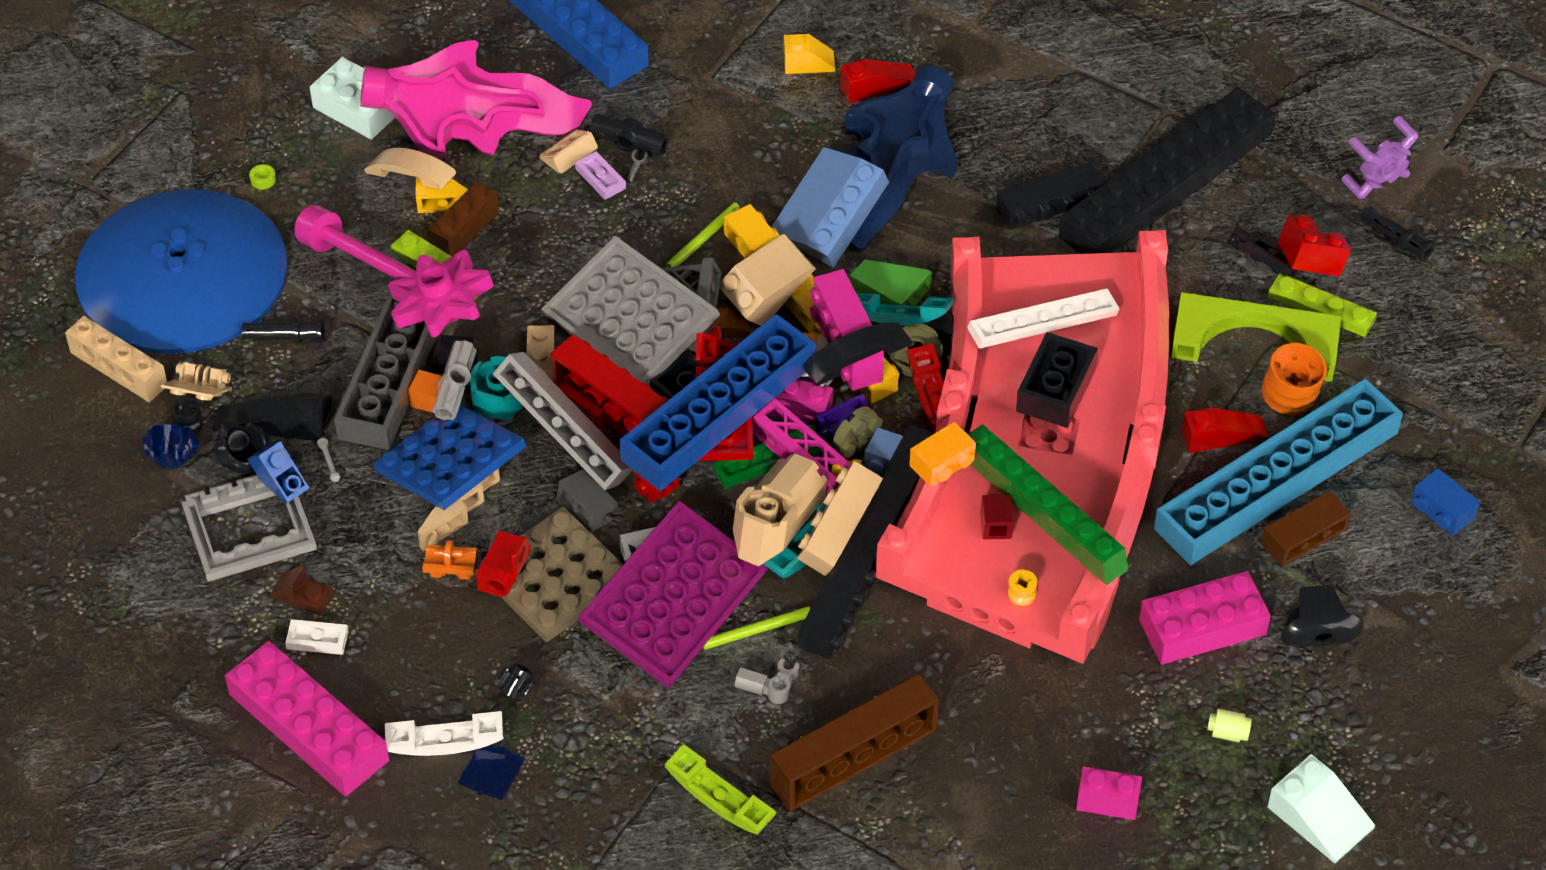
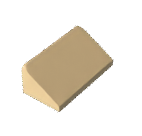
(569, 150)

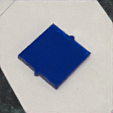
(491, 771)

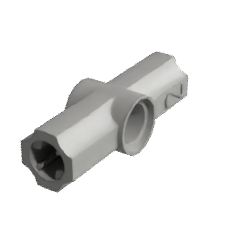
(449, 391)

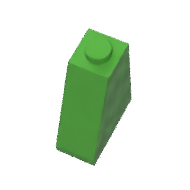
(892, 282)

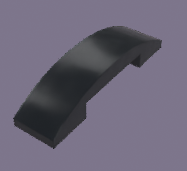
(855, 347)

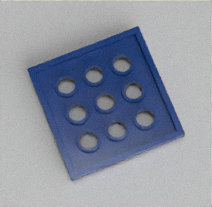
(432, 448)

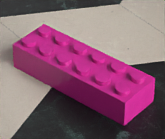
(307, 718)

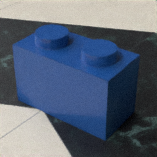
(1445, 502)

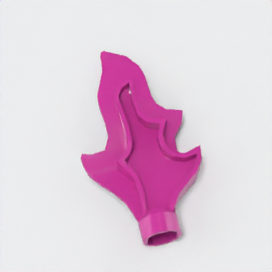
(457, 100)

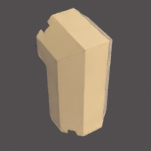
(777, 508)

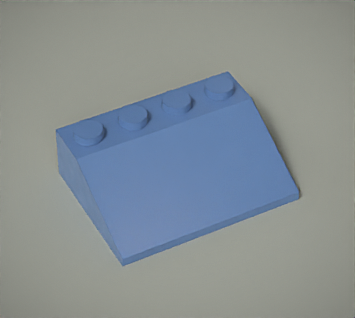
(831, 204)

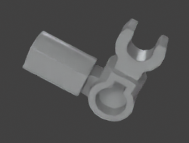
(776, 687)

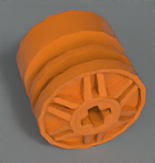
(1294, 379)

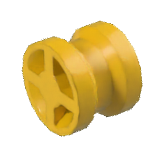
(1017, 593)

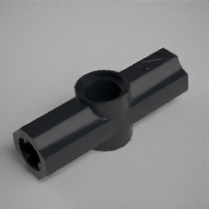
(628, 134)

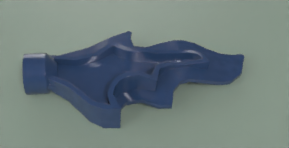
(904, 138)

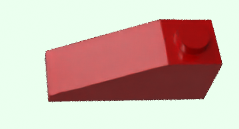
(873, 78)
(1220, 428)

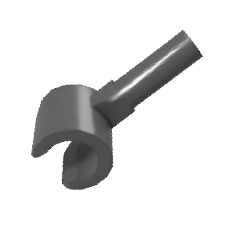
(636, 165)

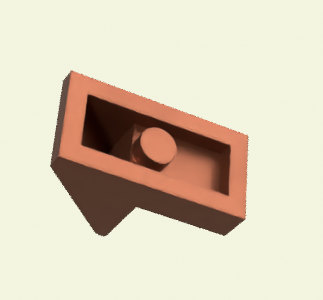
(302, 592)

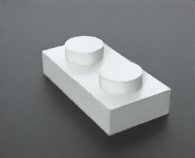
(317, 637)

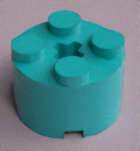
(489, 394)

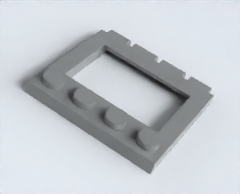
(244, 556)

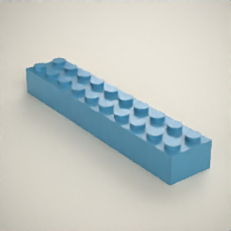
(1277, 471)

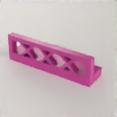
(783, 445)

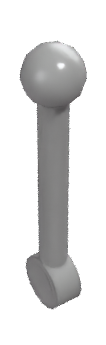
(323, 444)

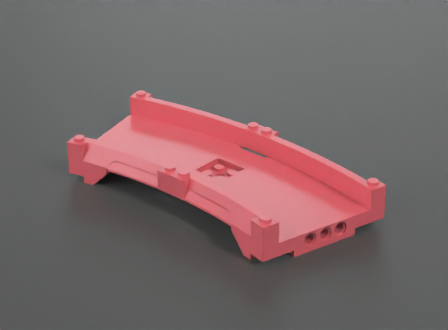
(939, 537)

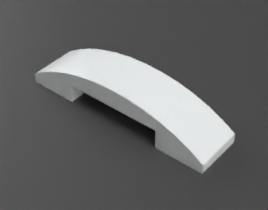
(444, 738)

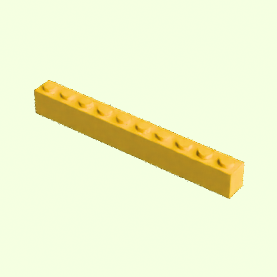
(749, 233)

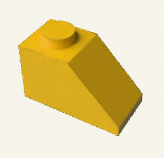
(807, 55)
(437, 200)

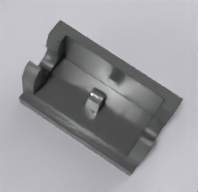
(586, 500)

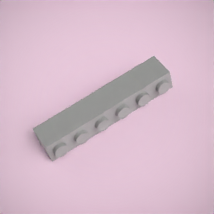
(563, 420)

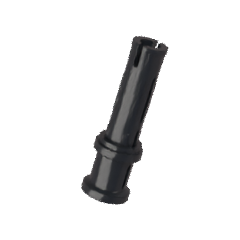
(1406, 241)
(296, 331)

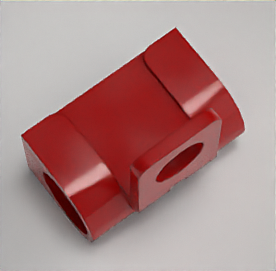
(502, 564)

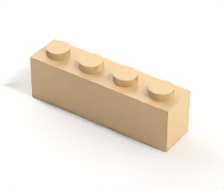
(839, 518)

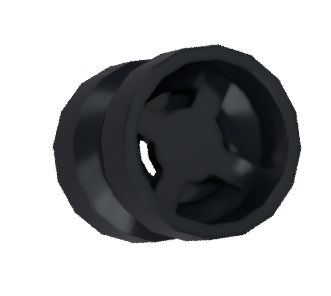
(188, 413)

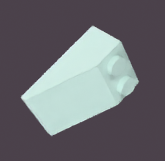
(1320, 809)

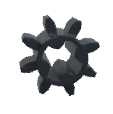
(516, 681)

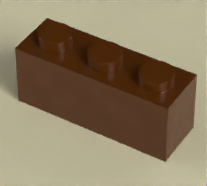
(464, 219)
(1305, 528)

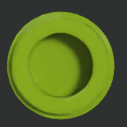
(262, 176)

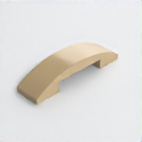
(414, 163)

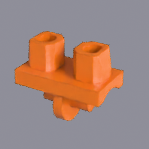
(450, 560)

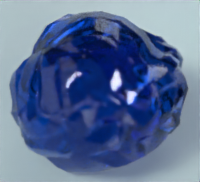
(170, 445)

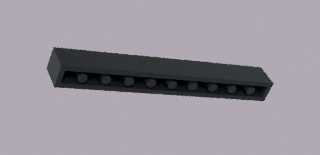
(856, 566)

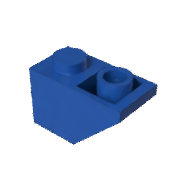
(278, 471)

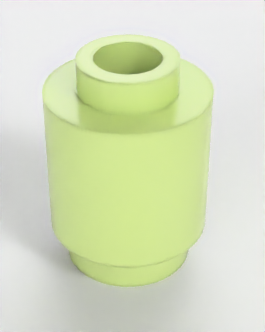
(1229, 725)

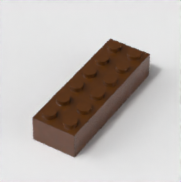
(854, 742)

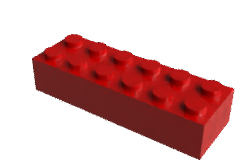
(604, 383)

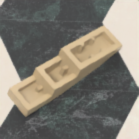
(444, 522)

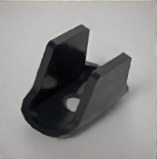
(1320, 619)

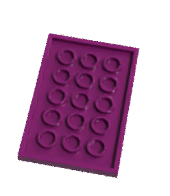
(672, 595)

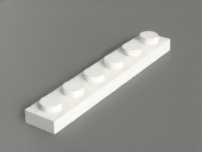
(1043, 318)

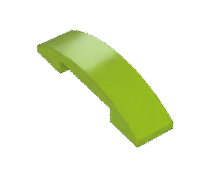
(717, 793)

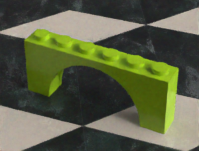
(1206, 316)

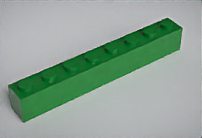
(1048, 507)

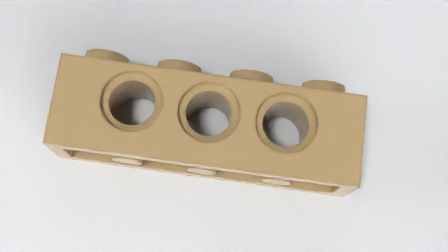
(116, 358)

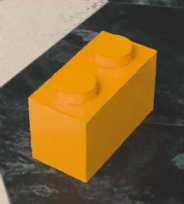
(942, 454)

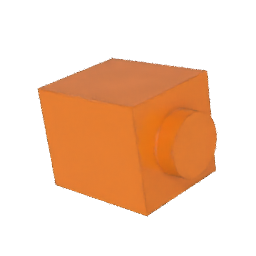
(423, 390)

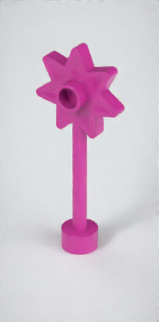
(428, 294)

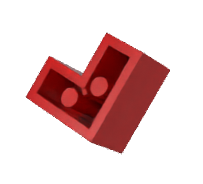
(1313, 250)

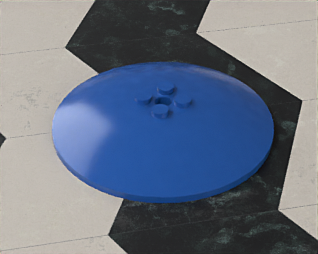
(190, 302)

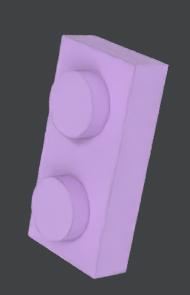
(600, 175)

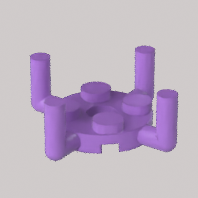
(1384, 165)

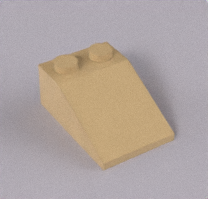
(766, 279)

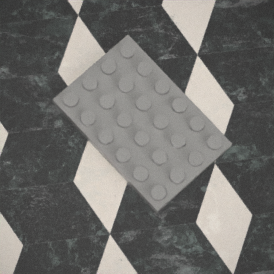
(630, 311)

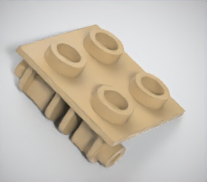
(196, 380)

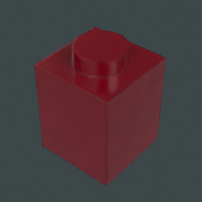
(996, 516)

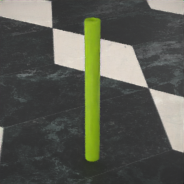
(701, 238)
(758, 627)

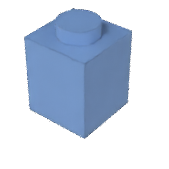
(881, 450)

